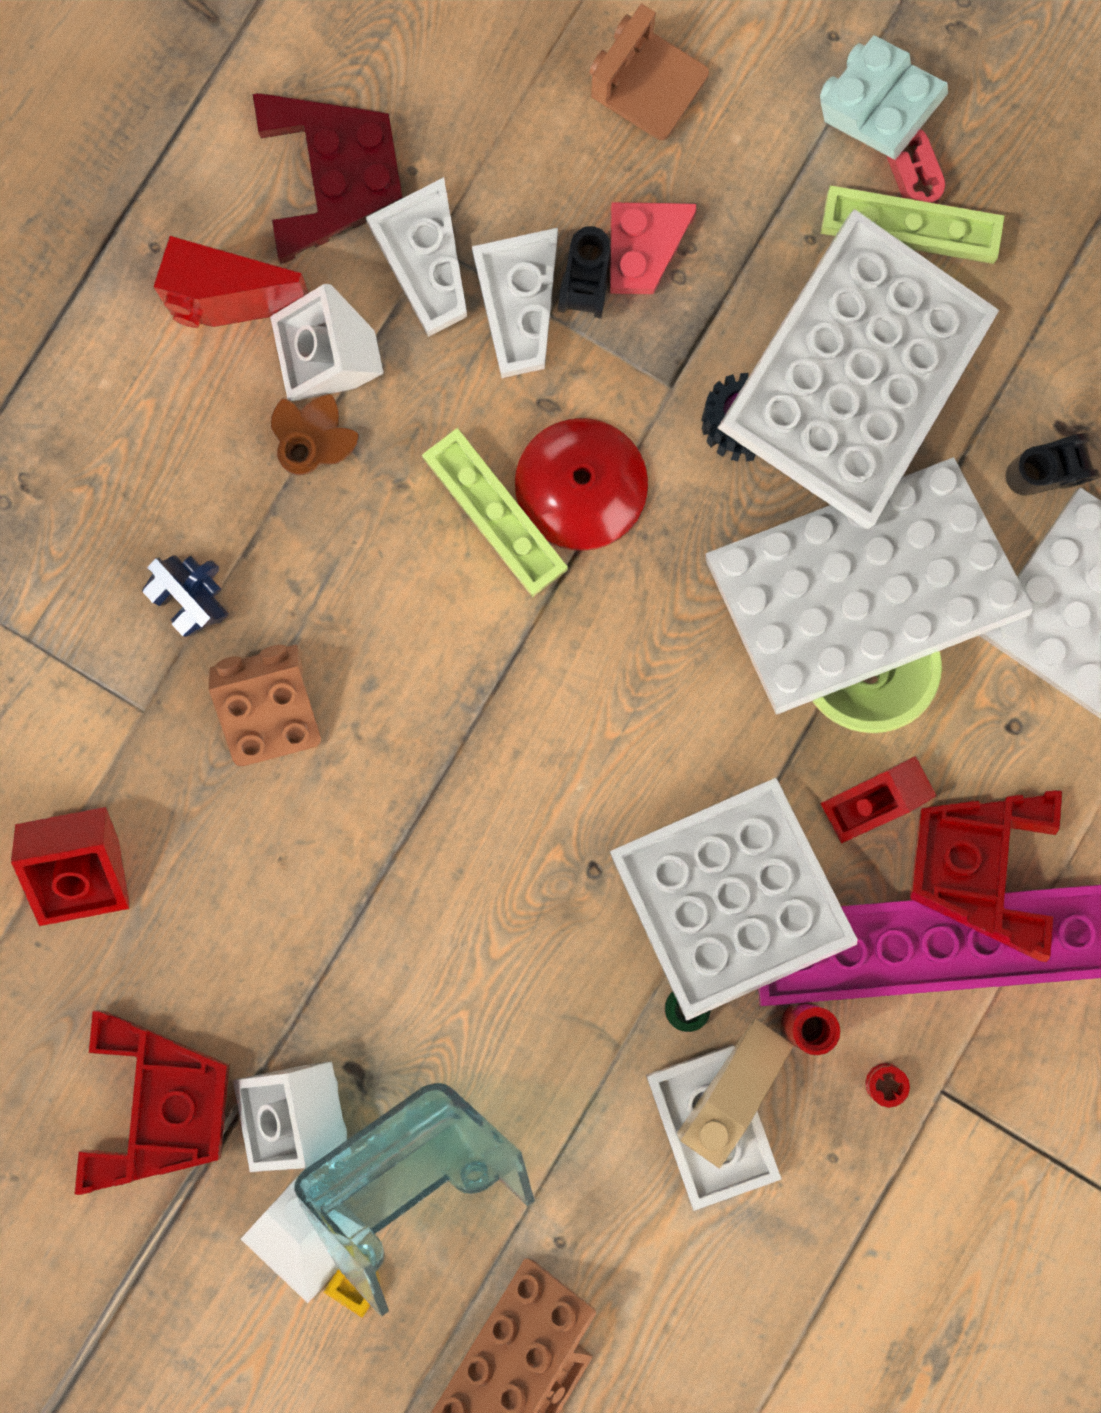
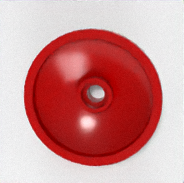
(574, 513)

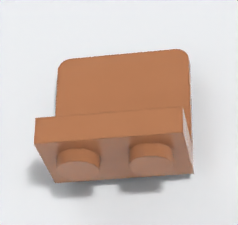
(646, 76)
(263, 705)

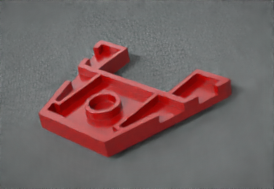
(965, 863)
(173, 1112)

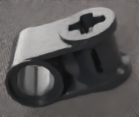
(585, 280)
(1059, 464)

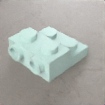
(881, 97)

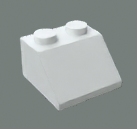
(290, 1116)

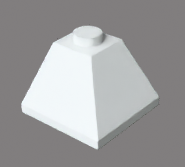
(324, 345)
(291, 1245)

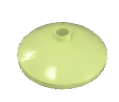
(888, 703)

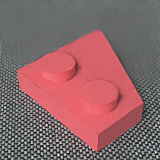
(644, 243)

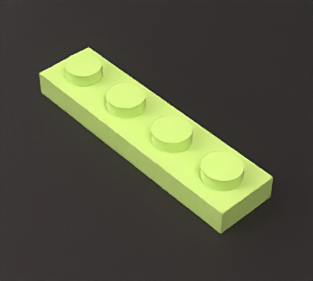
(919, 223)
(494, 512)

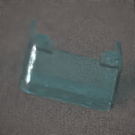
(395, 1166)

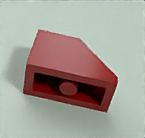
(878, 800)

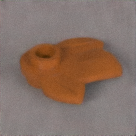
(314, 429)

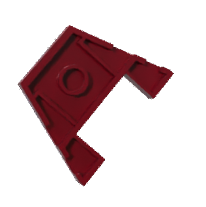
(349, 164)

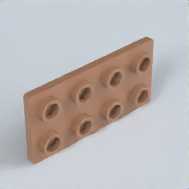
(526, 1350)

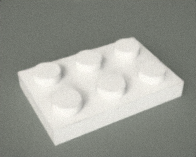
(751, 1160)

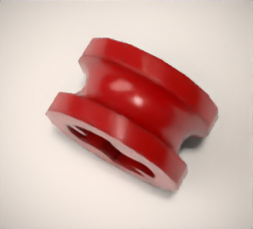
(897, 1075)

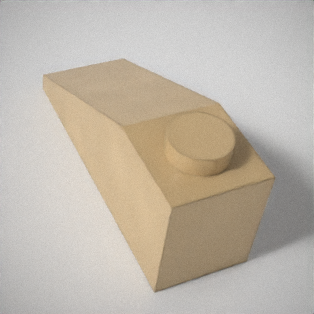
(735, 1094)

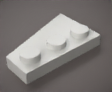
(423, 255)
(517, 297)

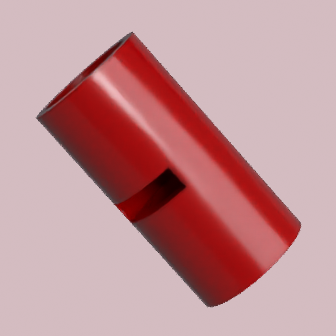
(827, 1032)

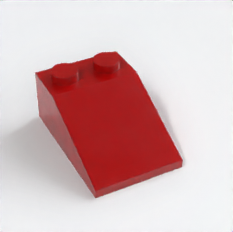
(222, 287)

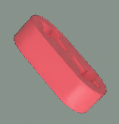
(924, 164)

